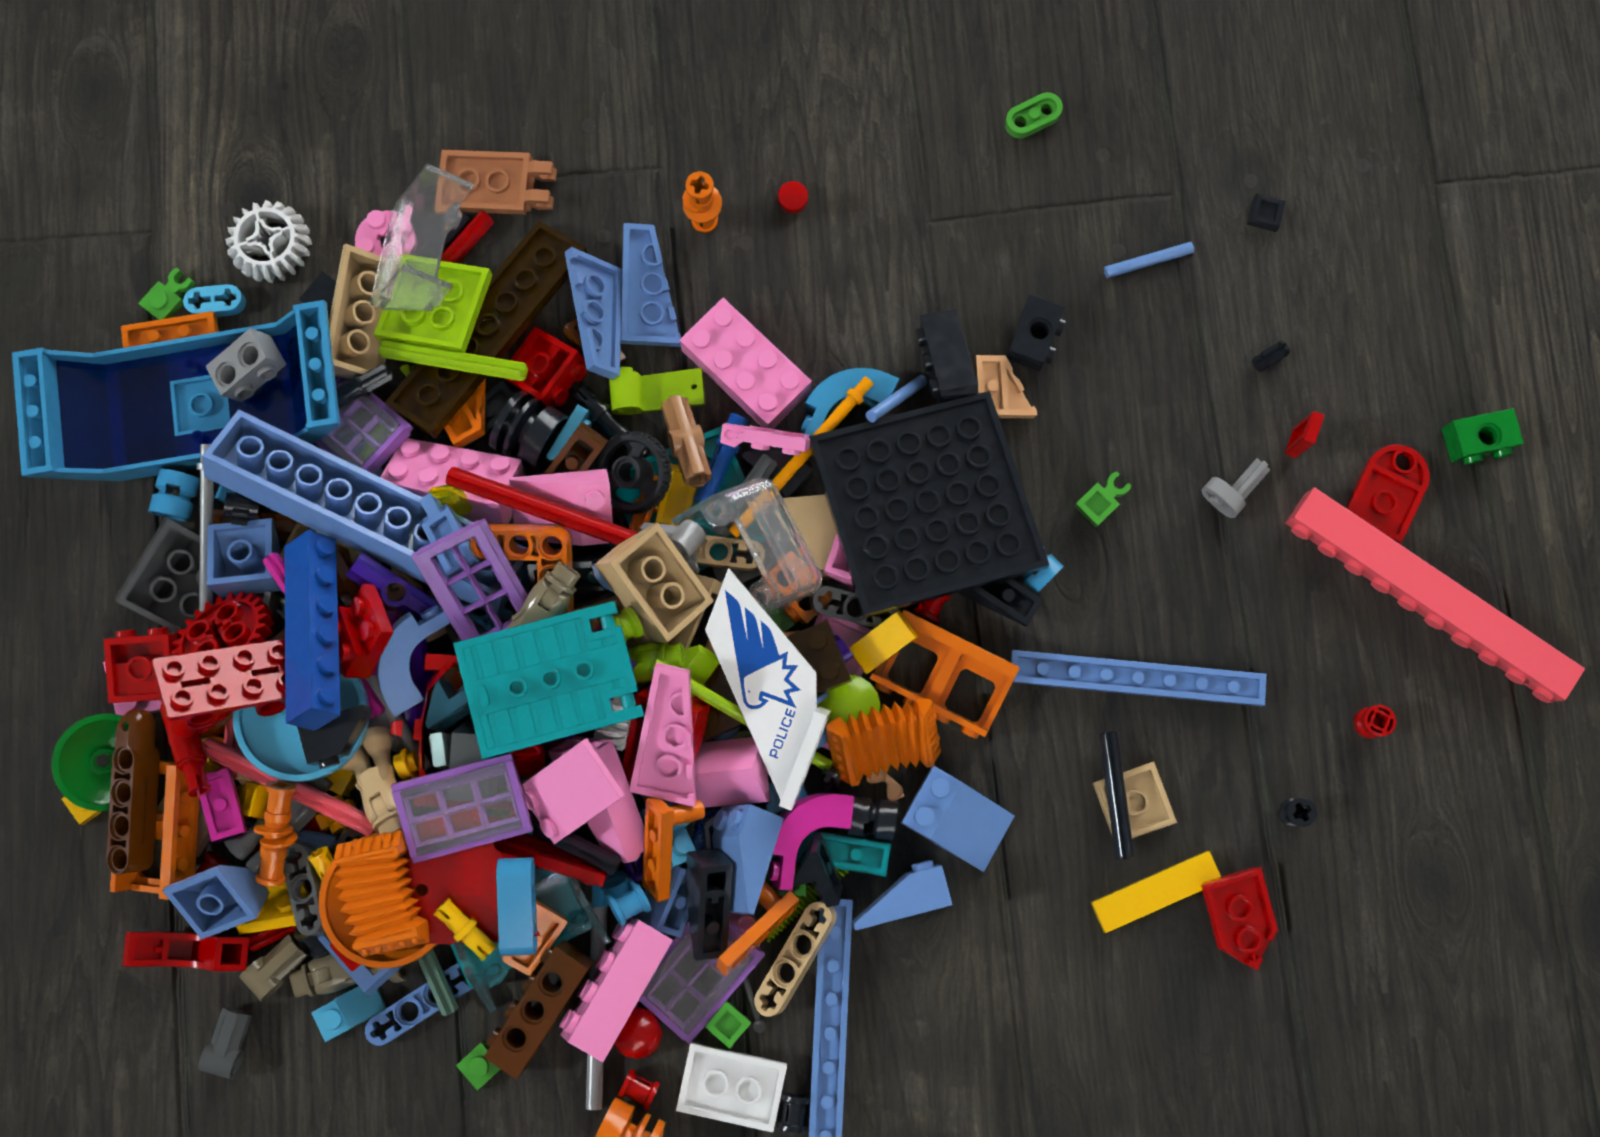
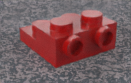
(550, 366)
(362, 633)
(130, 660)

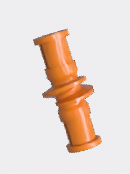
(702, 202)
(276, 833)

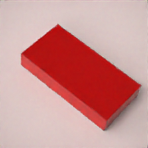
(1304, 434)

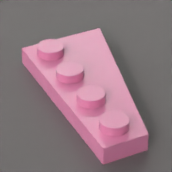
(666, 745)

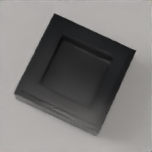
(1266, 212)

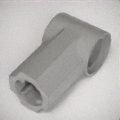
(685, 537)

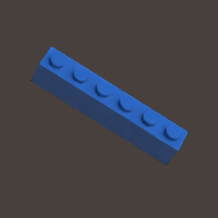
(311, 631)

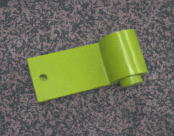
(644, 394)

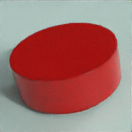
(793, 197)

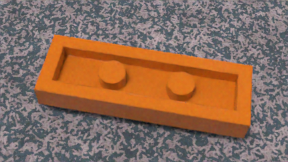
(169, 329)

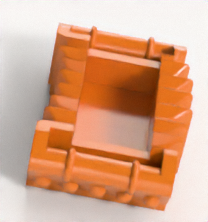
(884, 740)
(378, 894)

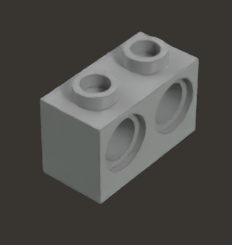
(246, 365)

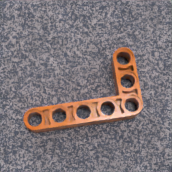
(538, 546)

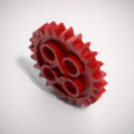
(239, 619)

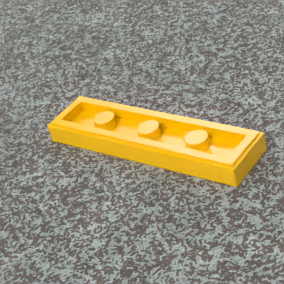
(1155, 892)

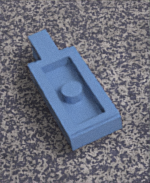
(440, 522)

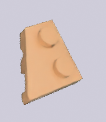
(996, 375)

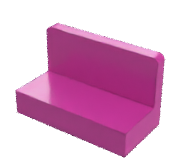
(222, 807)

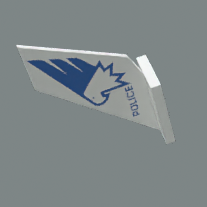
(770, 685)

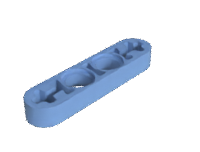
(425, 1005)

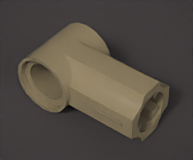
(267, 972)

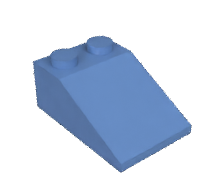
(957, 818)
(748, 840)
(910, 895)

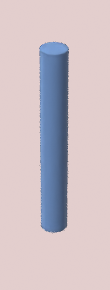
(1149, 259)
(896, 398)

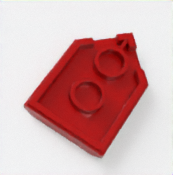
(1241, 915)

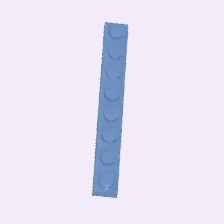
(1139, 678)
(831, 1026)

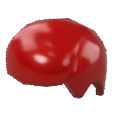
(640, 1035)

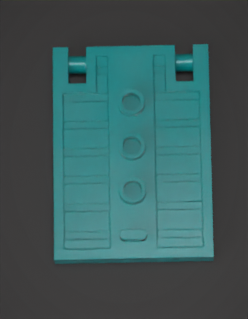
(547, 680)

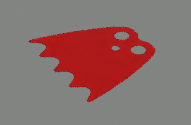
(466, 879)

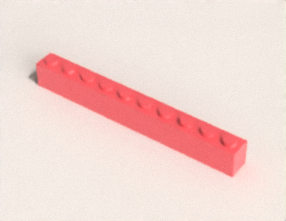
(1435, 597)

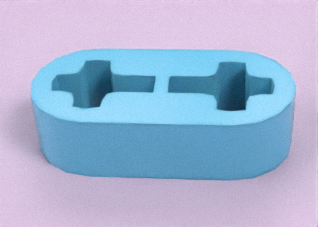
(214, 297)

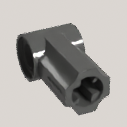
(223, 1053)

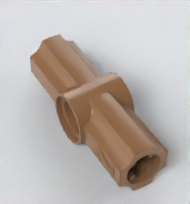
(686, 441)

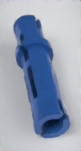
(720, 462)

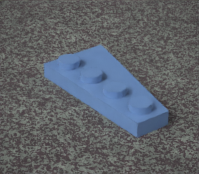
(645, 294)
(597, 304)

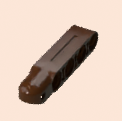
(133, 795)

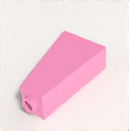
(620, 825)

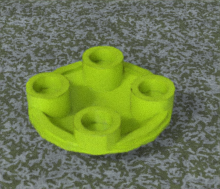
(851, 699)

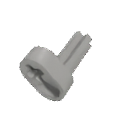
(1231, 499)

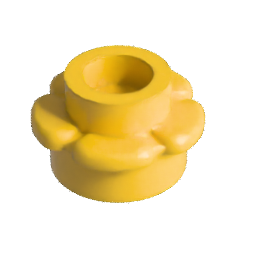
(406, 764)

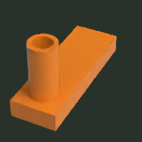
(658, 842)
(777, 912)

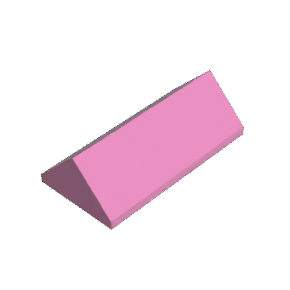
(730, 773)

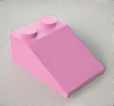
(578, 490)
(571, 791)

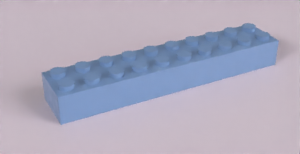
(332, 498)

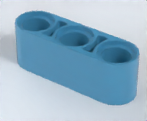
(516, 906)

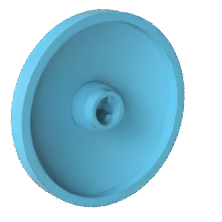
(277, 746)

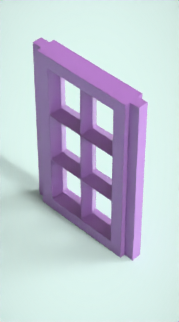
(442, 587)

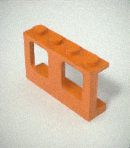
(953, 656)
(178, 833)

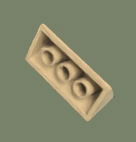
(352, 316)

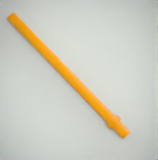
(854, 397)

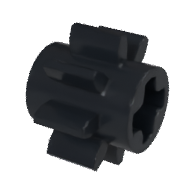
(240, 508)

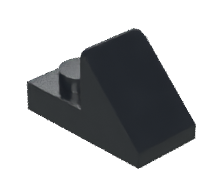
(817, 867)

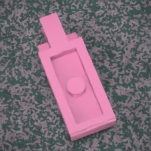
(763, 438)

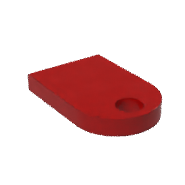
(1388, 494)

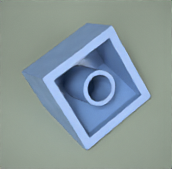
(237, 557)
(218, 899)

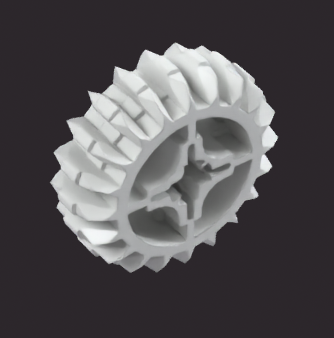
(252, 239)

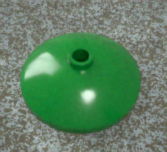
(75, 761)

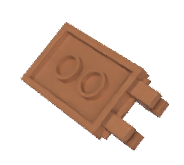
(500, 180)

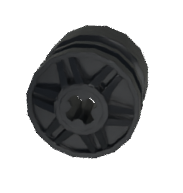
(527, 430)

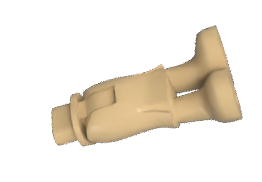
(376, 781)

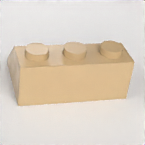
(655, 583)

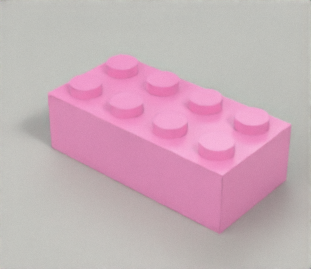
(745, 365)
(425, 464)
(615, 988)

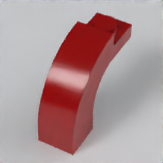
(185, 949)

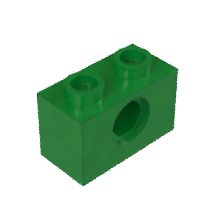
(1499, 429)

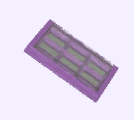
(366, 432)
(462, 807)
(691, 991)

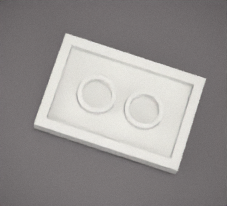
(731, 1087)

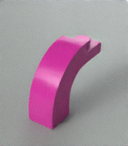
(807, 815)

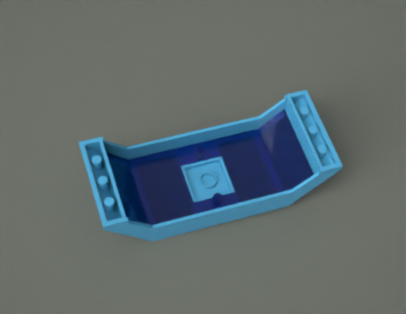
(155, 402)

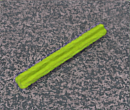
(453, 360)

